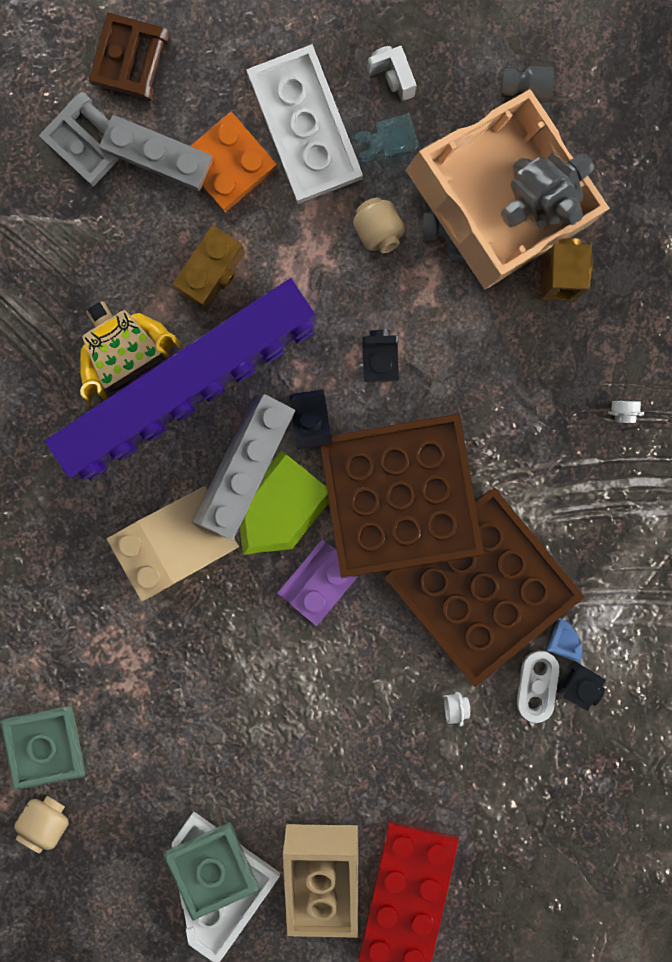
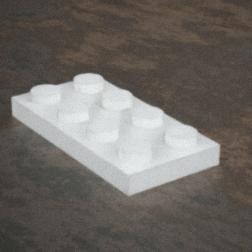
(304, 124)

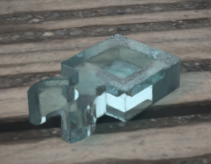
(393, 137)

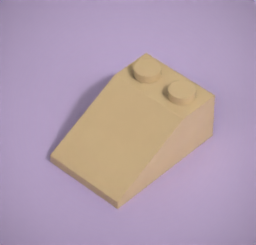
(168, 546)
(321, 880)

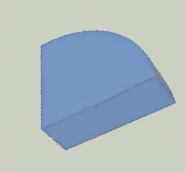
(564, 641)

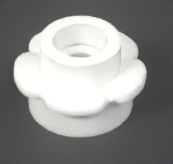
(626, 411)
(456, 708)

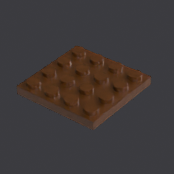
(401, 496)
(489, 603)

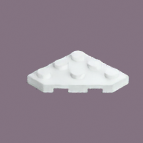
(218, 930)

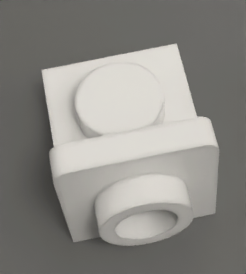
(399, 74)

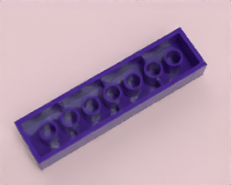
(183, 382)

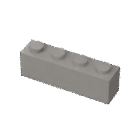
(243, 466)

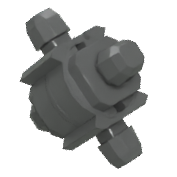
(547, 190)

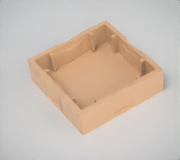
(470, 180)

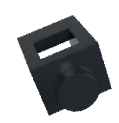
(581, 686)

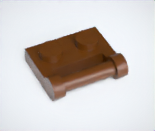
(117, 54)

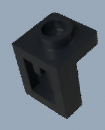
(380, 357)
(310, 419)

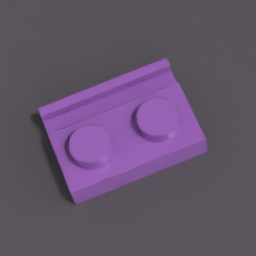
(316, 584)

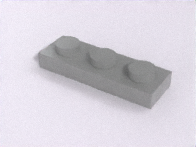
(156, 152)

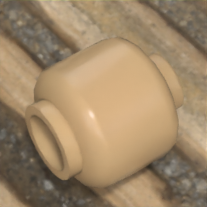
(378, 225)
(41, 824)

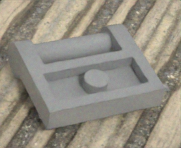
(75, 144)

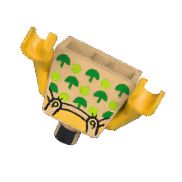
(120, 349)

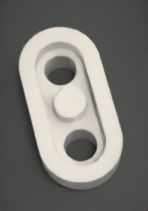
(538, 685)

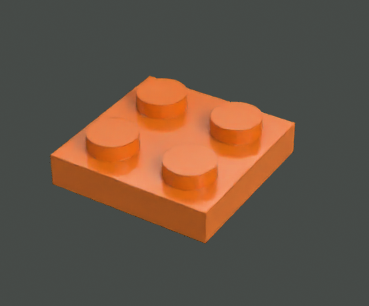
(237, 161)

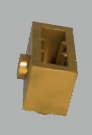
(209, 267)
(566, 270)

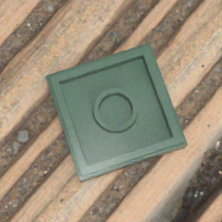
(42, 747)
(211, 871)

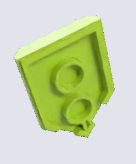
(282, 507)

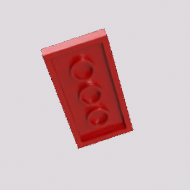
(408, 895)

